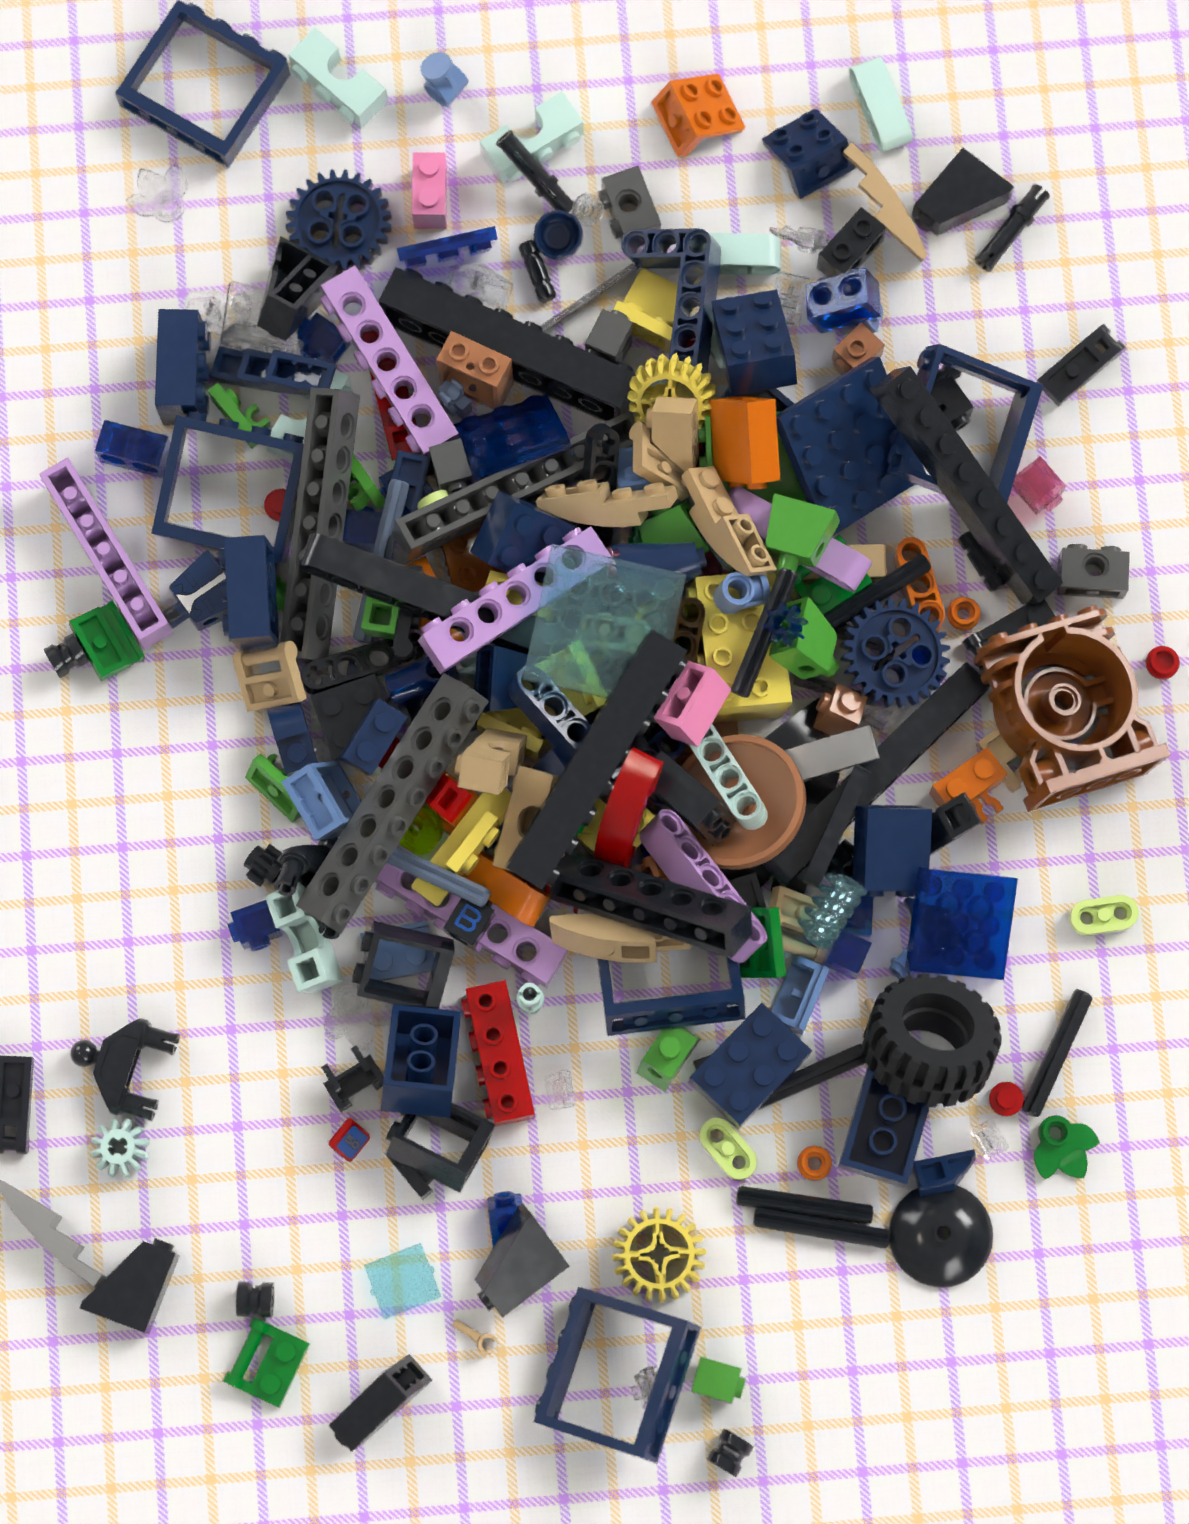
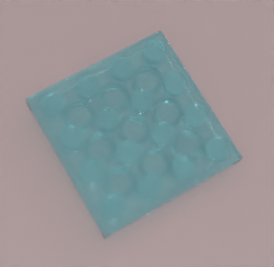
(596, 617)

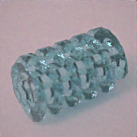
(831, 910)

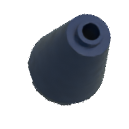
(675, 557)

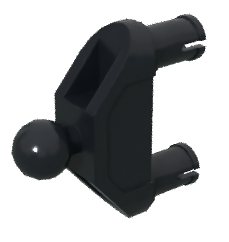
(301, 865)
(117, 1063)

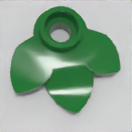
(1067, 1151)

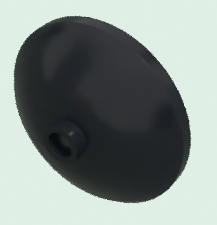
(927, 1256)

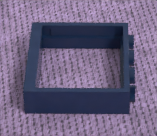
(179, 127)
(228, 429)
(1015, 429)
(673, 1010)
(664, 1390)

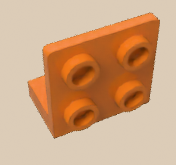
(695, 111)

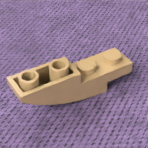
(596, 506)
(726, 531)
(609, 939)

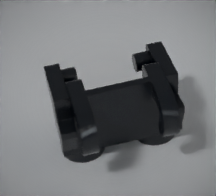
(352, 1080)

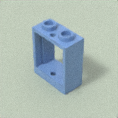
(320, 798)

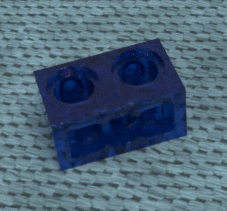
(843, 300)
(133, 448)

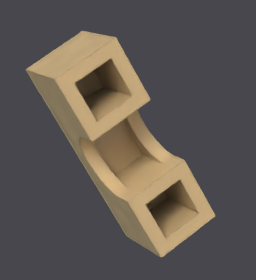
(491, 760)
(528, 794)

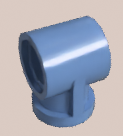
(443, 78)
(752, 591)

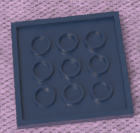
(842, 445)

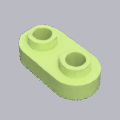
(1103, 916)
(728, 1148)

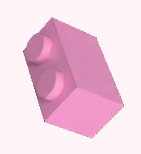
(429, 190)
(692, 703)

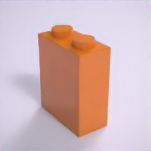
(745, 441)

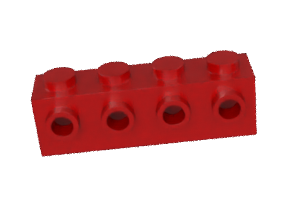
(499, 1052)

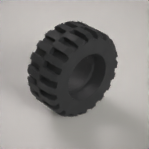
(926, 1072)

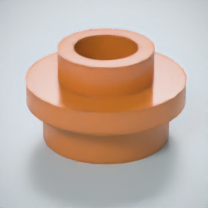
(967, 604)
(822, 1155)

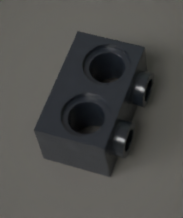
(851, 244)

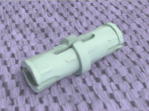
(524, 993)

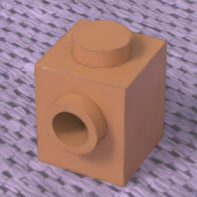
(856, 348)
(839, 710)

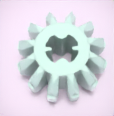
(118, 1160)

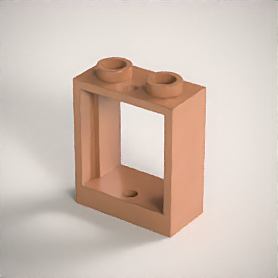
(478, 366)

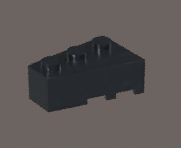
(292, 288)

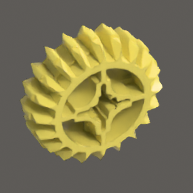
(683, 380)
(657, 1231)

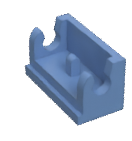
(799, 993)

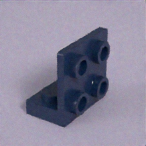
(810, 152)

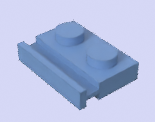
(400, 960)

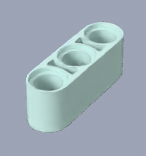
(881, 104)
(748, 253)

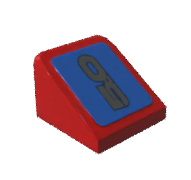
(349, 1140)

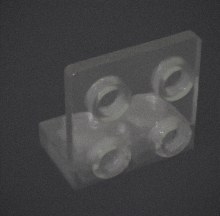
(241, 320)

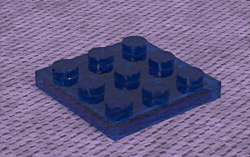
(447, 248)
(512, 435)
(961, 923)

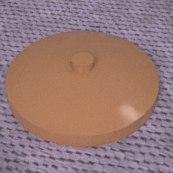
(780, 790)

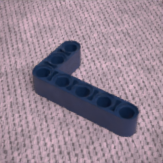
(688, 294)
(569, 719)

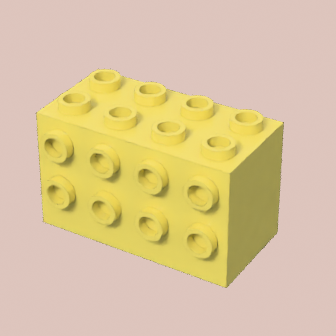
(723, 649)

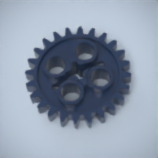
(368, 224)
(877, 628)

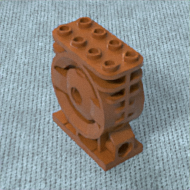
(1041, 730)

